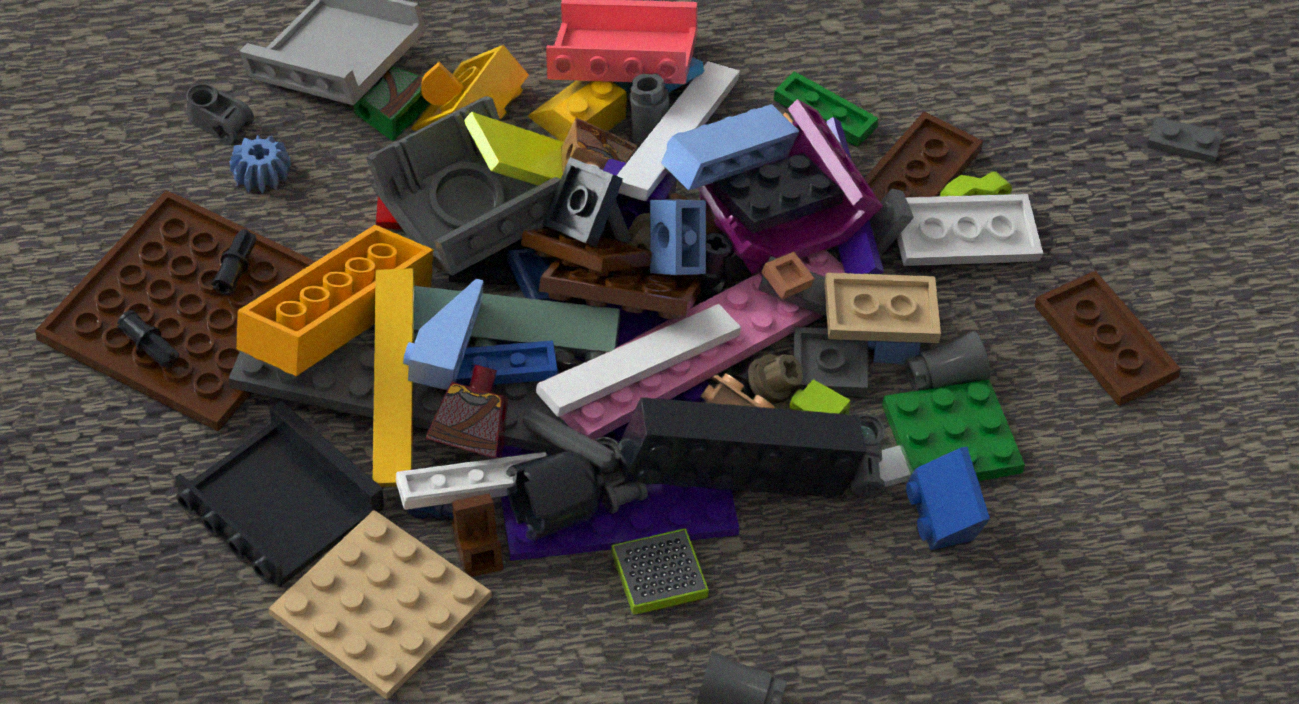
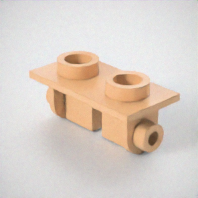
(729, 392)

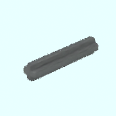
(570, 439)

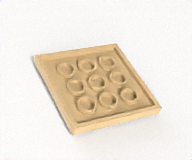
(380, 604)

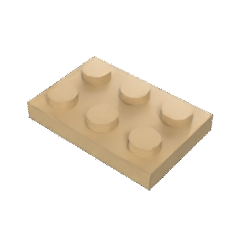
(882, 307)

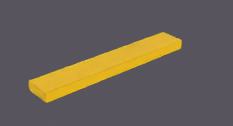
(391, 386)

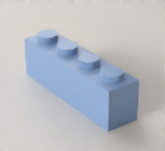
(729, 146)

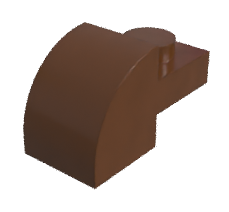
(477, 535)

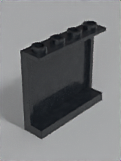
(282, 497)

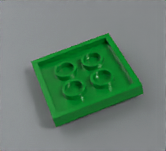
(954, 417)

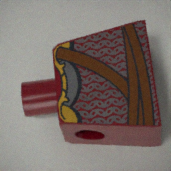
(472, 415)

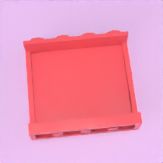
(623, 40)

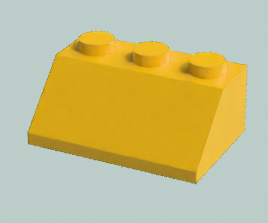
(487, 74)

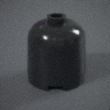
(554, 493)

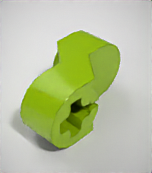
(971, 186)

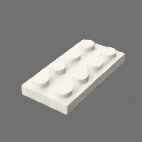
(970, 230)

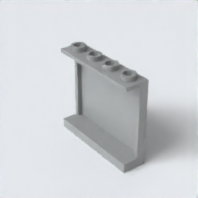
(337, 47)

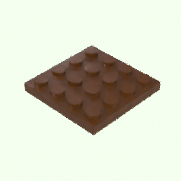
(634, 291)

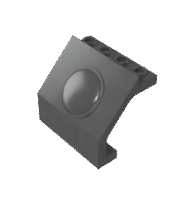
(450, 197)

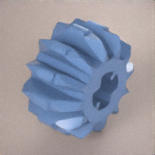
(260, 163)

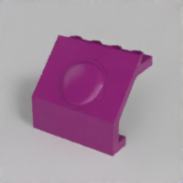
(815, 230)

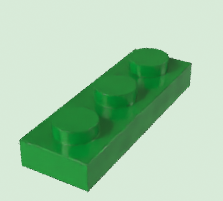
(855, 121)

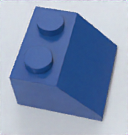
(948, 500)

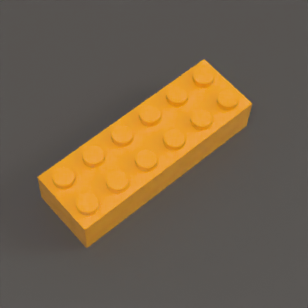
(327, 301)

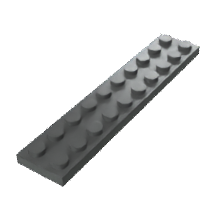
(346, 384)

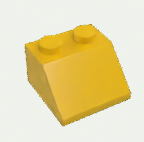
(591, 101)

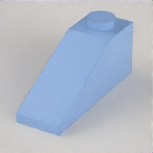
(444, 339)

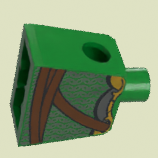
(392, 102)

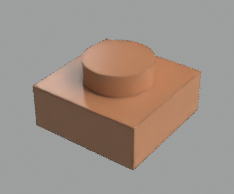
(787, 275)

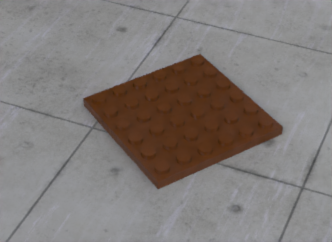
(166, 277)

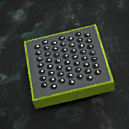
(659, 571)

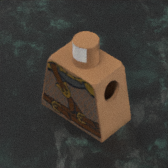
(594, 145)

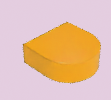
(440, 85)

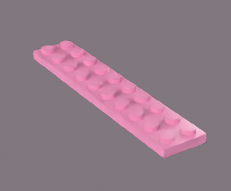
(762, 322)

